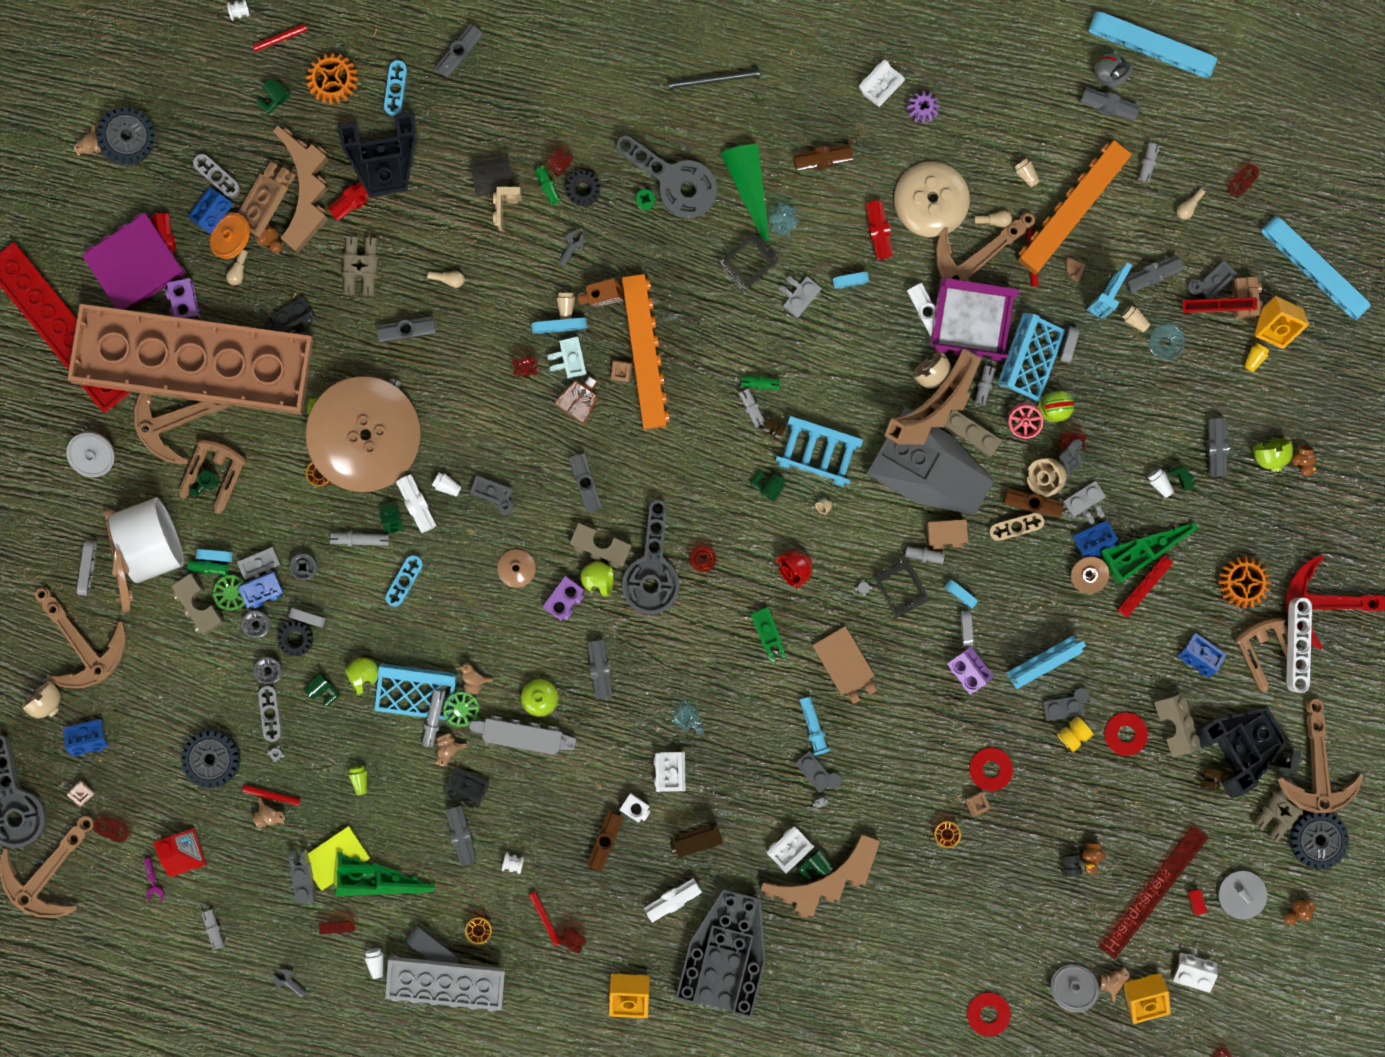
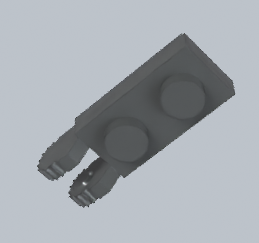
(302, 877)

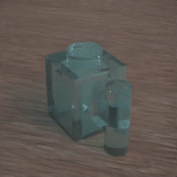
(687, 716)

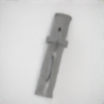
(359, 539)
(433, 718)

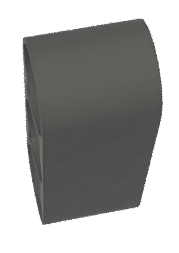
(430, 946)

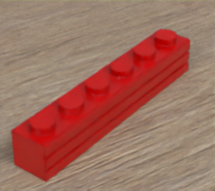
(1220, 305)
(1144, 586)

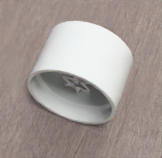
(146, 540)

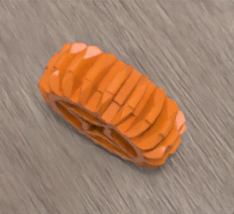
(327, 85)
(1261, 581)

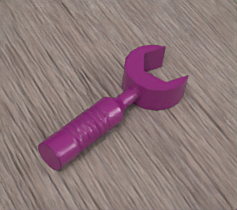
(151, 877)

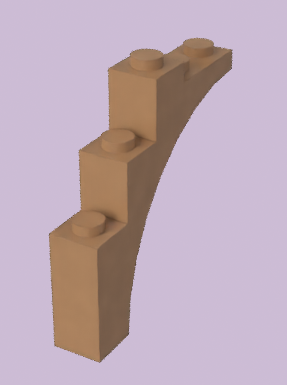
(308, 163)
(934, 412)
(807, 895)

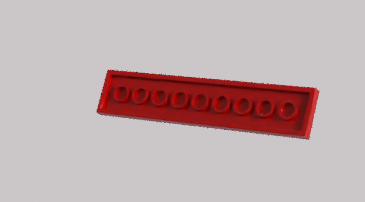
(47, 315)

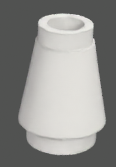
(1160, 482)
(446, 484)
(374, 961)

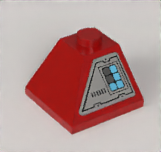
(180, 852)

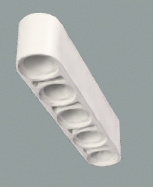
(1304, 653)

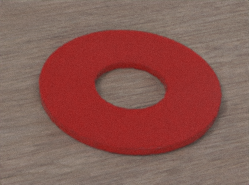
(1116, 744)
(1003, 762)
(995, 1027)

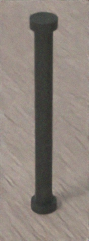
(714, 78)

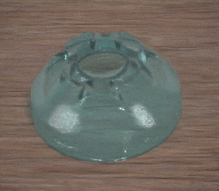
(1176, 340)

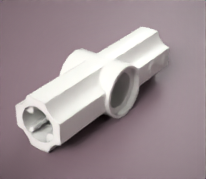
(921, 300)
(416, 503)
(672, 900)

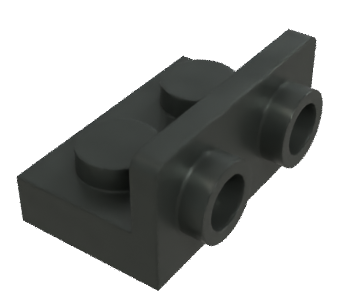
(293, 316)
(1291, 763)
(466, 788)

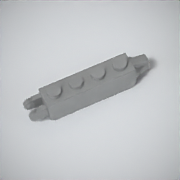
(523, 736)

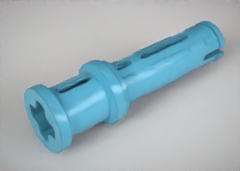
(816, 735)

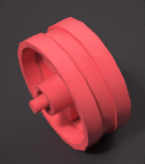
(1025, 420)

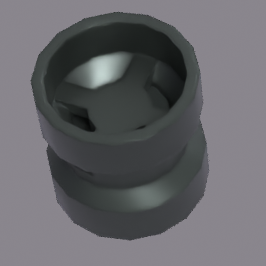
(1071, 865)

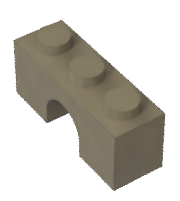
(972, 433)
(584, 541)
(186, 592)
(1176, 709)

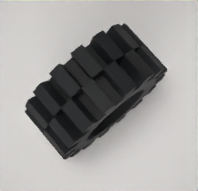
(583, 177)
(287, 647)

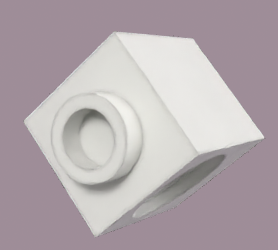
(626, 808)

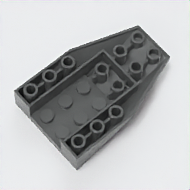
(932, 473)
(726, 956)

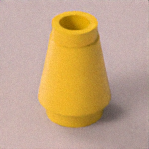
(1256, 356)

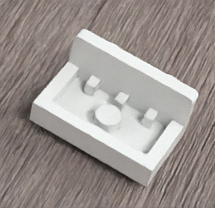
(881, 83)
(670, 771)
(790, 849)
(1195, 972)

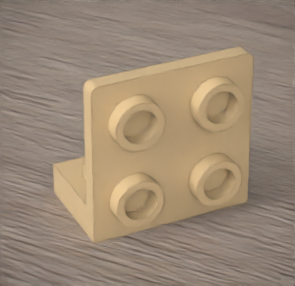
(509, 194)

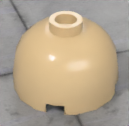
(933, 372)
(1046, 476)
(43, 702)

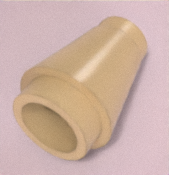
(1027, 172)
(565, 305)
(1135, 318)

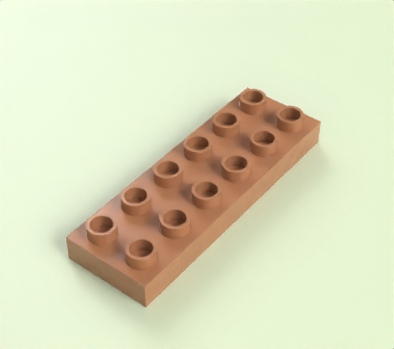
(190, 359)

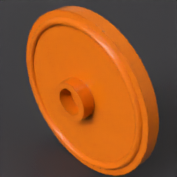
(230, 236)

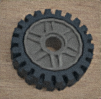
(120, 150)
(195, 758)
(1333, 844)

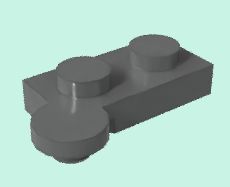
(1213, 282)
(1070, 457)
(493, 492)
(1067, 706)
(816, 773)

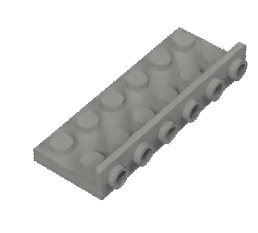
(445, 983)

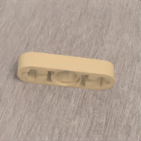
(1020, 519)

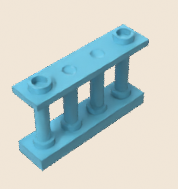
(815, 432)

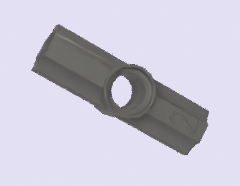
(467, 41)
(1110, 104)
(1153, 274)
(394, 330)
(1217, 447)
(589, 495)
(600, 669)
(461, 835)

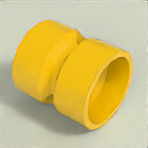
(1076, 732)

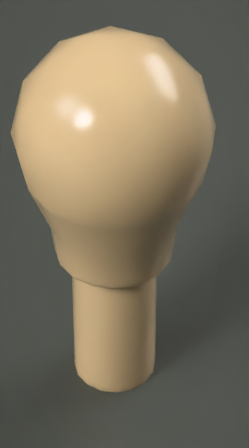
(1187, 208)
(999, 219)
(235, 274)
(453, 278)

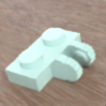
(572, 358)

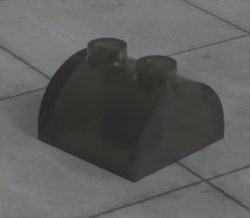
(491, 173)

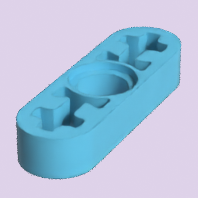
(402, 75)
(559, 325)
(396, 582)

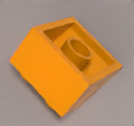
(1280, 322)
(629, 996)
(1147, 998)

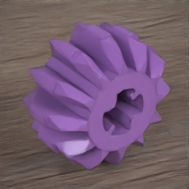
(926, 113)

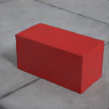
(1197, 902)

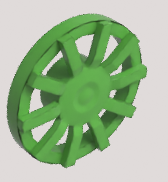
(230, 592)
(460, 709)

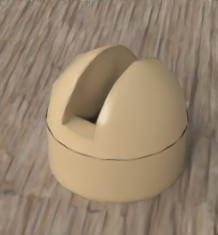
(823, 506)

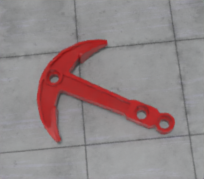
(1298, 587)

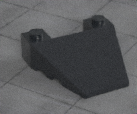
(385, 163)
(1248, 743)

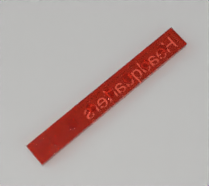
(1153, 892)

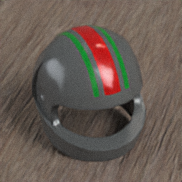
(1109, 67)

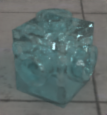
(784, 219)

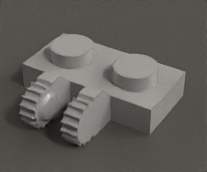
(801, 297)
(1083, 500)
(259, 563)

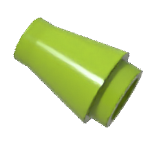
(358, 778)

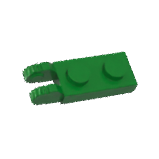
(767, 632)

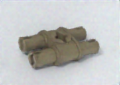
(352, 259)
(1272, 810)

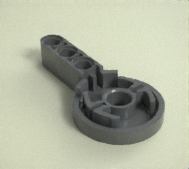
(672, 178)
(651, 566)
(14, 799)

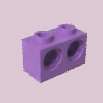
(187, 299)
(559, 595)
(973, 667)

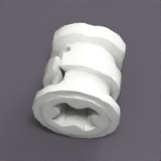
(238, 9)
(512, 863)

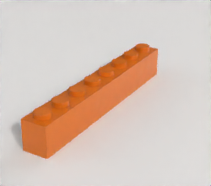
(1073, 209)
(644, 352)

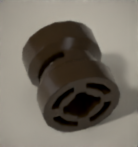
(777, 432)
(1212, 774)

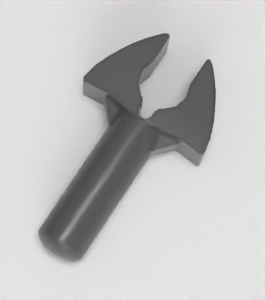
(571, 247)
(289, 982)

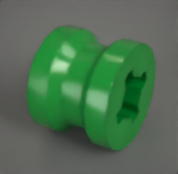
(647, 202)

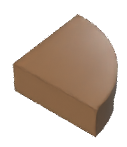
(1074, 269)

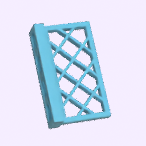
(1105, 302)
(1020, 351)
(1045, 661)
(413, 675)

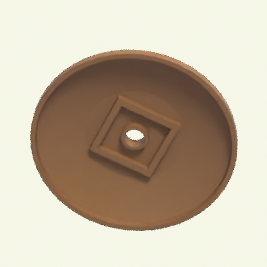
(335, 432)

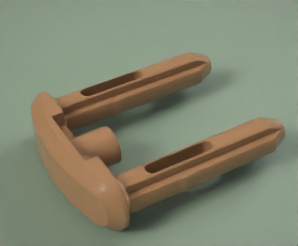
(221, 452)
(1259, 630)

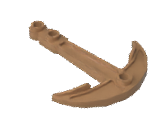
(949, 269)
(166, 422)
(119, 569)
(86, 653)
(1320, 774)
(16, 890)

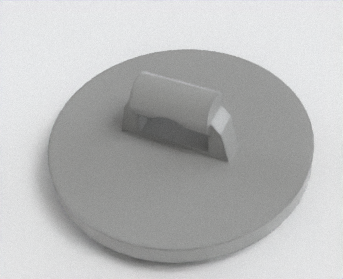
(90, 454)
(1242, 895)
(1074, 988)

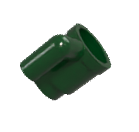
(276, 93)
(206, 480)
(771, 488)
(318, 686)
(818, 862)

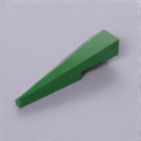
(745, 170)
(1132, 556)
(361, 878)

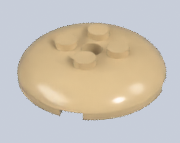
(918, 212)

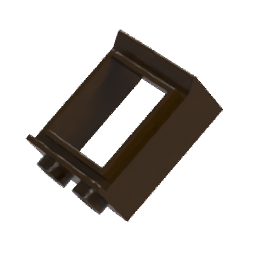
(696, 841)

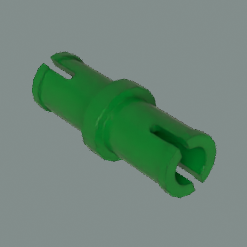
(547, 185)
(760, 382)
(208, 567)

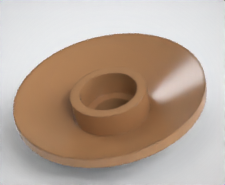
(525, 573)
(1093, 582)

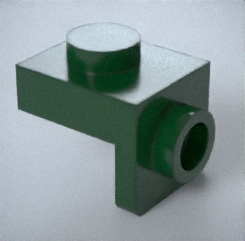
(1186, 479)
(391, 517)

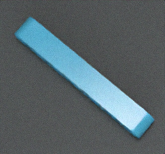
(1152, 44)
(1315, 267)

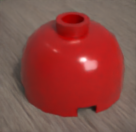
(795, 567)

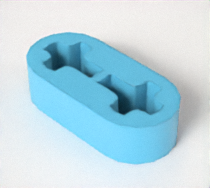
(850, 280)
(214, 555)
(961, 594)

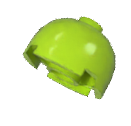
(1274, 454)
(539, 697)

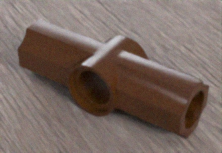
(823, 157)
(1045, 505)
(610, 829)

